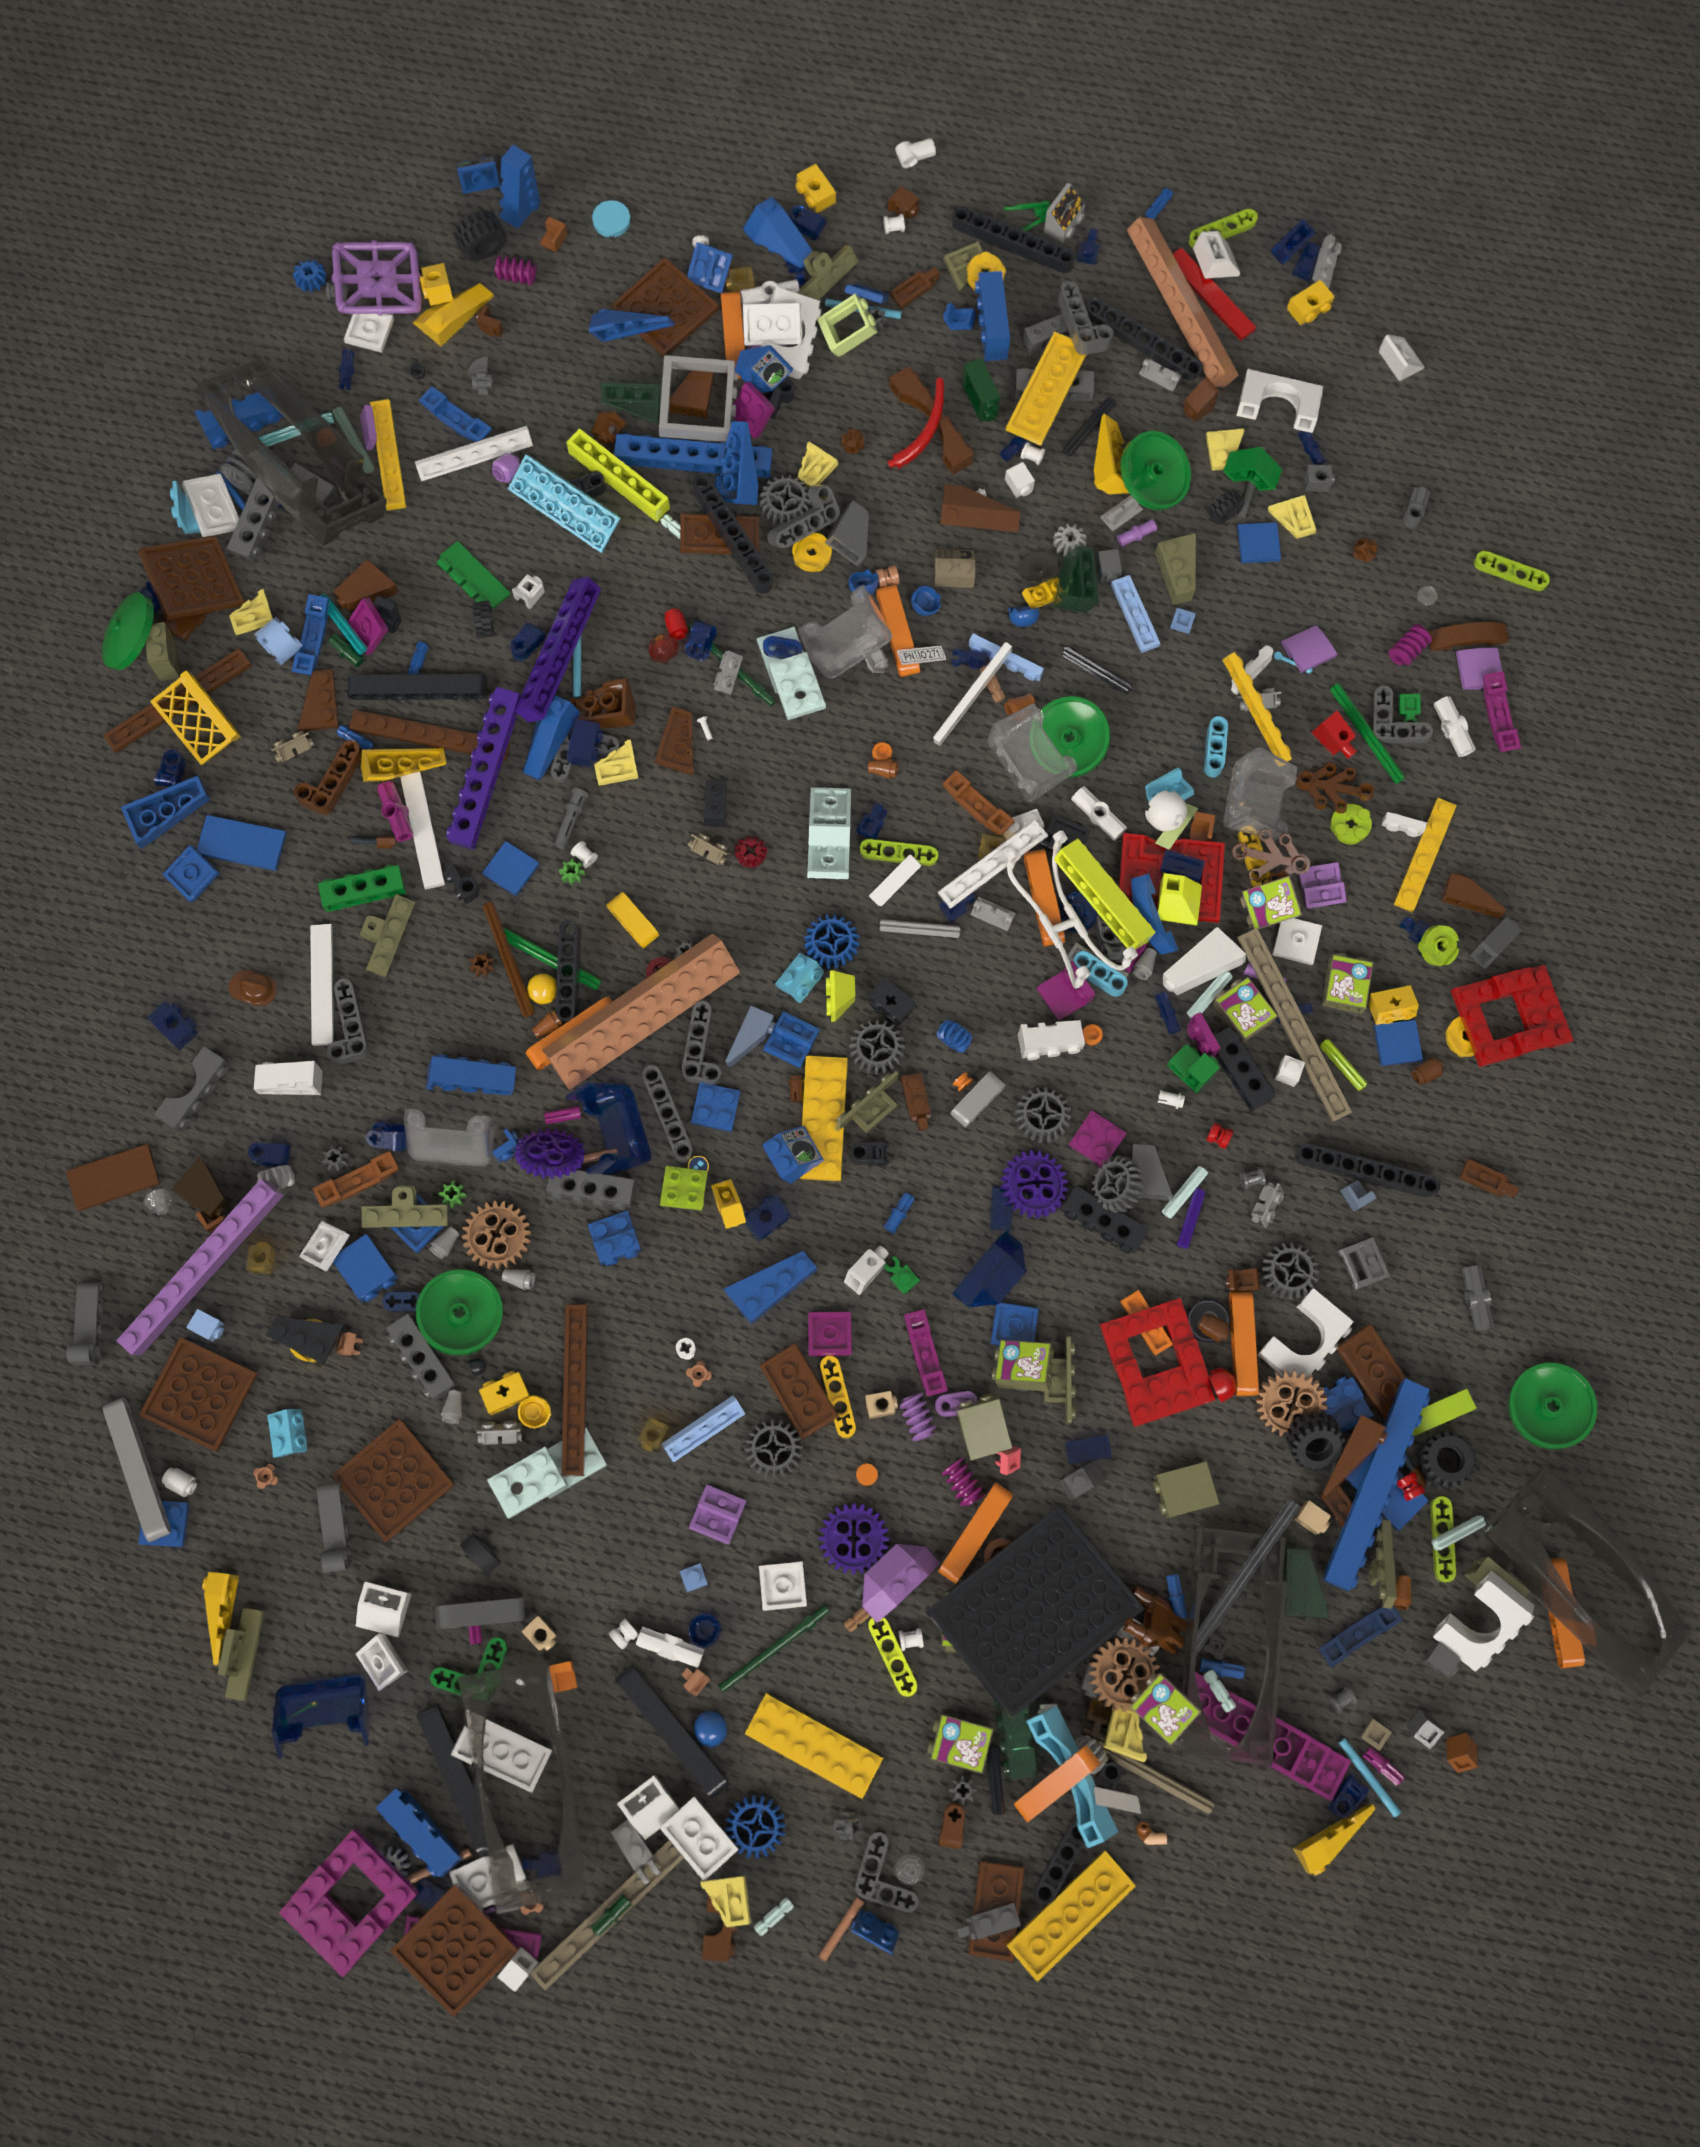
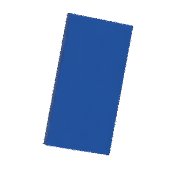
(241, 843)
(1398, 1509)

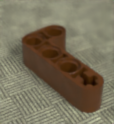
(332, 776)

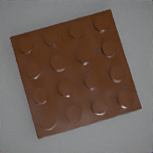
(670, 294)
(191, 577)
(198, 1394)
(393, 1480)
(454, 1949)

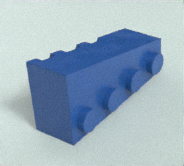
(518, 187)
(993, 315)
(252, 412)
(164, 809)
(470, 1075)
(768, 1287)
(419, 1832)

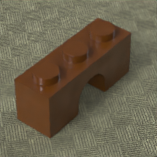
(719, 1945)

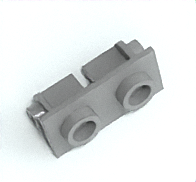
(1160, 374)
(1121, 513)
(877, 661)
(730, 666)
(1269, 699)
(992, 913)
(1271, 1197)
(508, 1430)

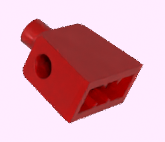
(1336, 735)

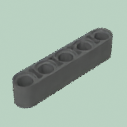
(667, 1104)

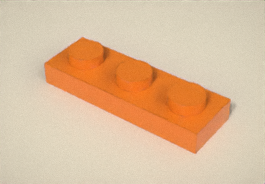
(1156, 1339)

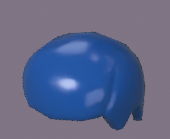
(864, 578)
(925, 601)
(1023, 616)
(710, 1729)

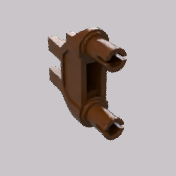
(1160, 1623)

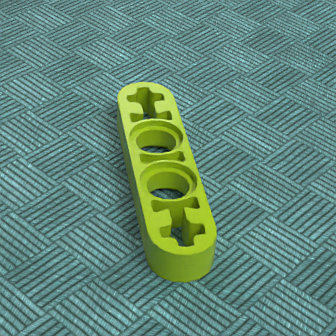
(1221, 226)
(1512, 568)
(899, 849)
(1449, 1522)

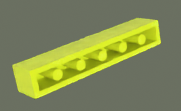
(618, 475)
(1104, 895)

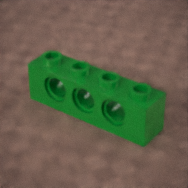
(373, 892)

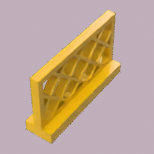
(208, 705)

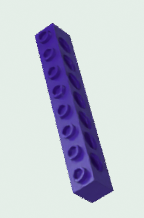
(557, 649)
(468, 837)

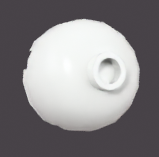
(1166, 811)

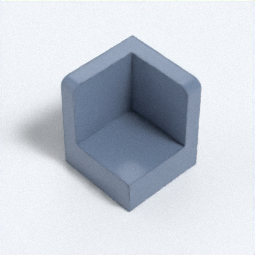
(1357, 1196)

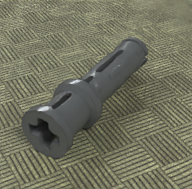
(573, 809)

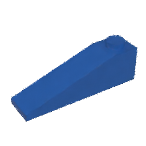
(775, 230)
(614, 324)
(738, 474)
(549, 736)

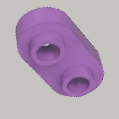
(953, 1401)

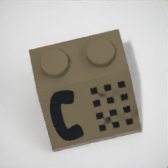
(954, 568)

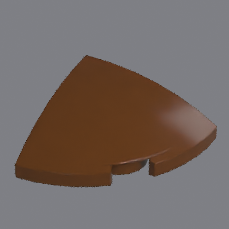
(183, 626)

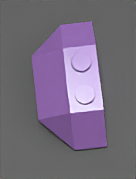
(895, 1578)

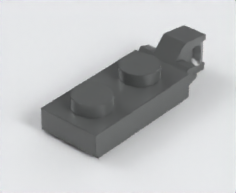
(990, 1922)

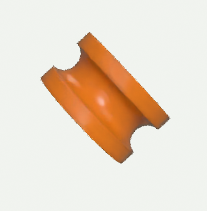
(962, 1081)

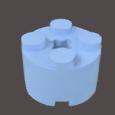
(278, 641)

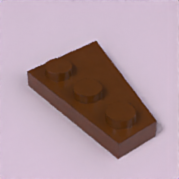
(320, 703)
(676, 744)

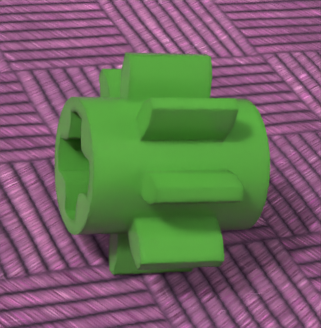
(569, 876)
(456, 1198)

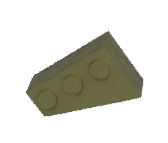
(1178, 566)

